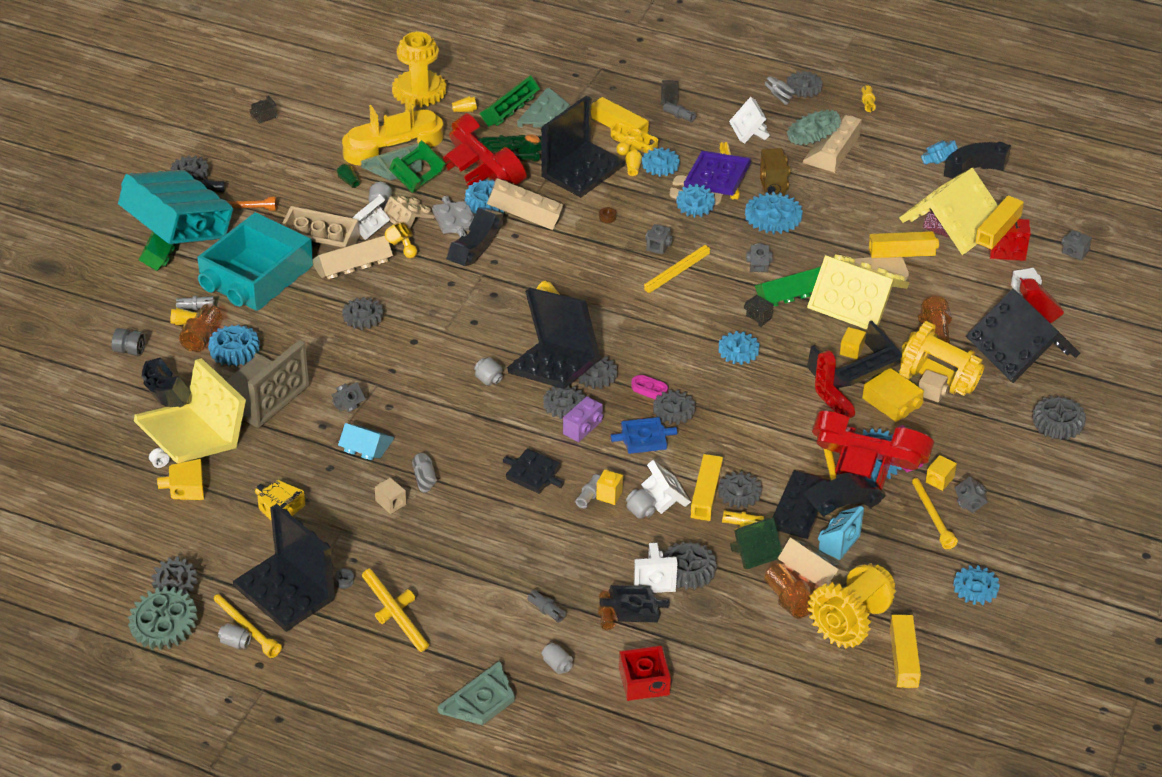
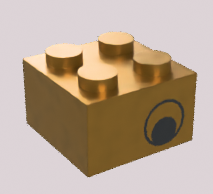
(774, 171)

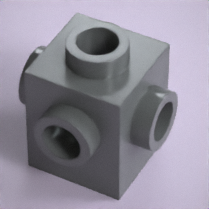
(658, 239)
(1076, 244)
(759, 257)
(347, 397)
(971, 494)

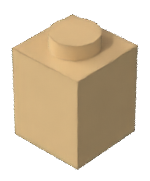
(934, 385)
(390, 495)

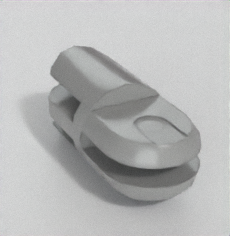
(779, 89)
(424, 472)

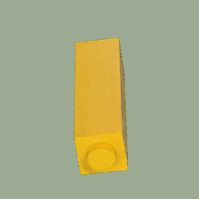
(611, 113)
(999, 222)
(903, 244)
(706, 487)
(905, 651)

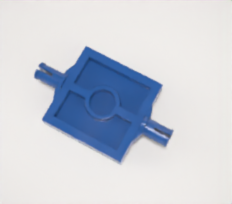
(643, 435)

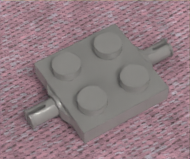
(453, 216)

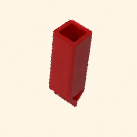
(1040, 299)

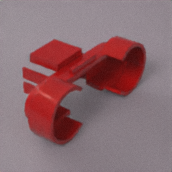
(469, 150)
(860, 452)

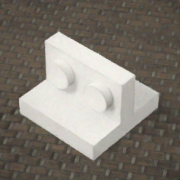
(749, 121)
(371, 218)
(664, 488)
(656, 571)

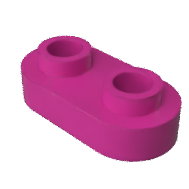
(648, 386)

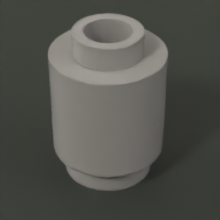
(234, 636)
(557, 658)

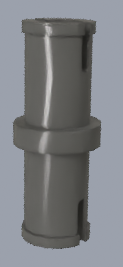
(679, 111)
(546, 606)

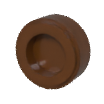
(607, 215)

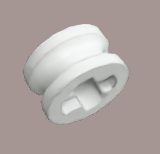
(159, 458)

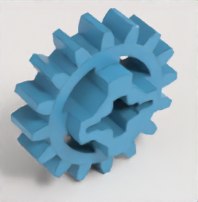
(939, 152)
(660, 161)
(695, 200)
(738, 347)
(976, 585)

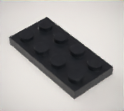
(795, 512)

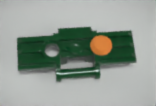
(526, 145)

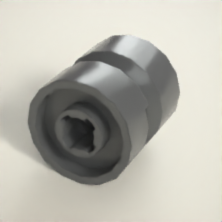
(124, 341)

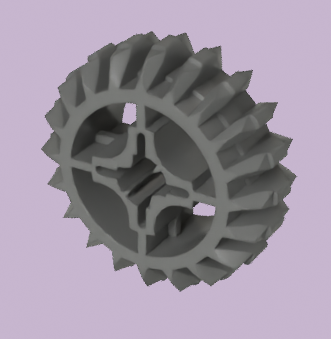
(1059, 417)
(701, 566)

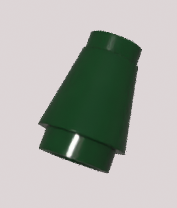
(347, 174)

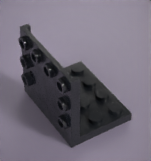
(569, 155)
(1016, 336)
(565, 340)
(295, 578)

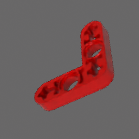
(826, 390)

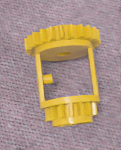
(418, 83)
(924, 344)
(844, 611)

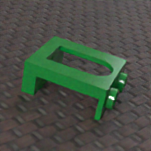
(400, 168)

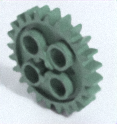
(814, 127)
(163, 618)

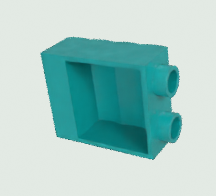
(175, 206)
(255, 262)

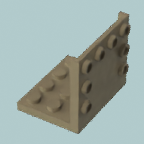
(271, 384)

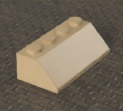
(831, 151)
(524, 204)
(323, 226)
(352, 257)

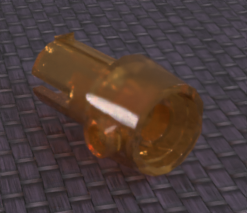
(938, 313)
(197, 330)
(791, 592)

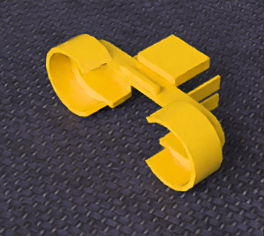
(365, 140)

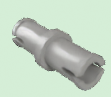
(195, 302)
(589, 492)

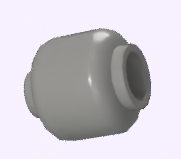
(382, 189)
(488, 371)
(641, 503)

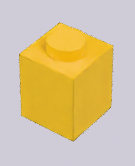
(852, 343)
(941, 472)
(609, 487)

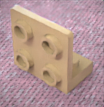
(406, 209)

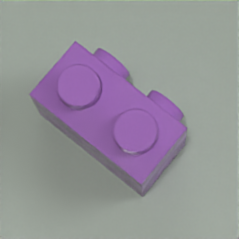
(582, 419)

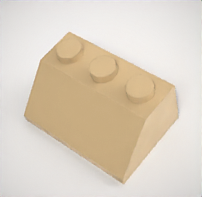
(812, 564)

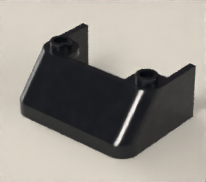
(884, 357)

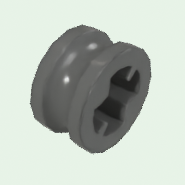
(342, 583)

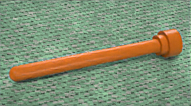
(269, 204)

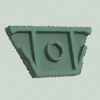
(543, 109)
(381, 163)
(480, 698)

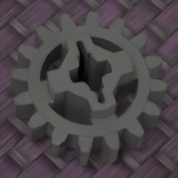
(805, 84)
(195, 167)
(361, 313)
(599, 374)
(561, 400)
(674, 407)
(739, 490)
(179, 571)

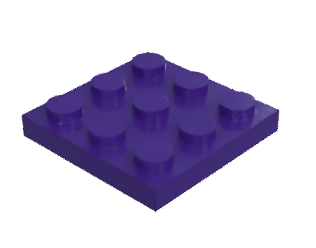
(718, 172)

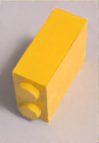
(893, 394)

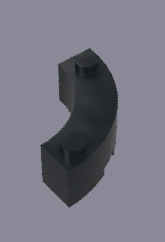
(983, 154)
(482, 232)
(166, 389)
(844, 491)

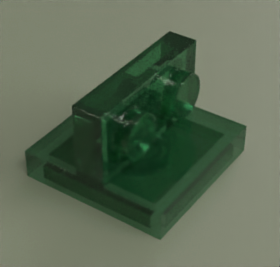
(757, 543)

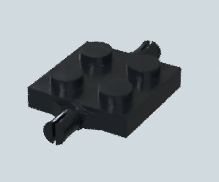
(533, 471)
(634, 603)

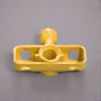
(632, 140)
(400, 232)

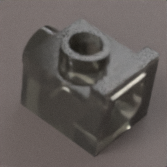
(669, 92)
(264, 110)
(759, 310)

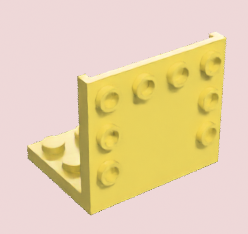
(959, 206)
(853, 290)
(204, 424)

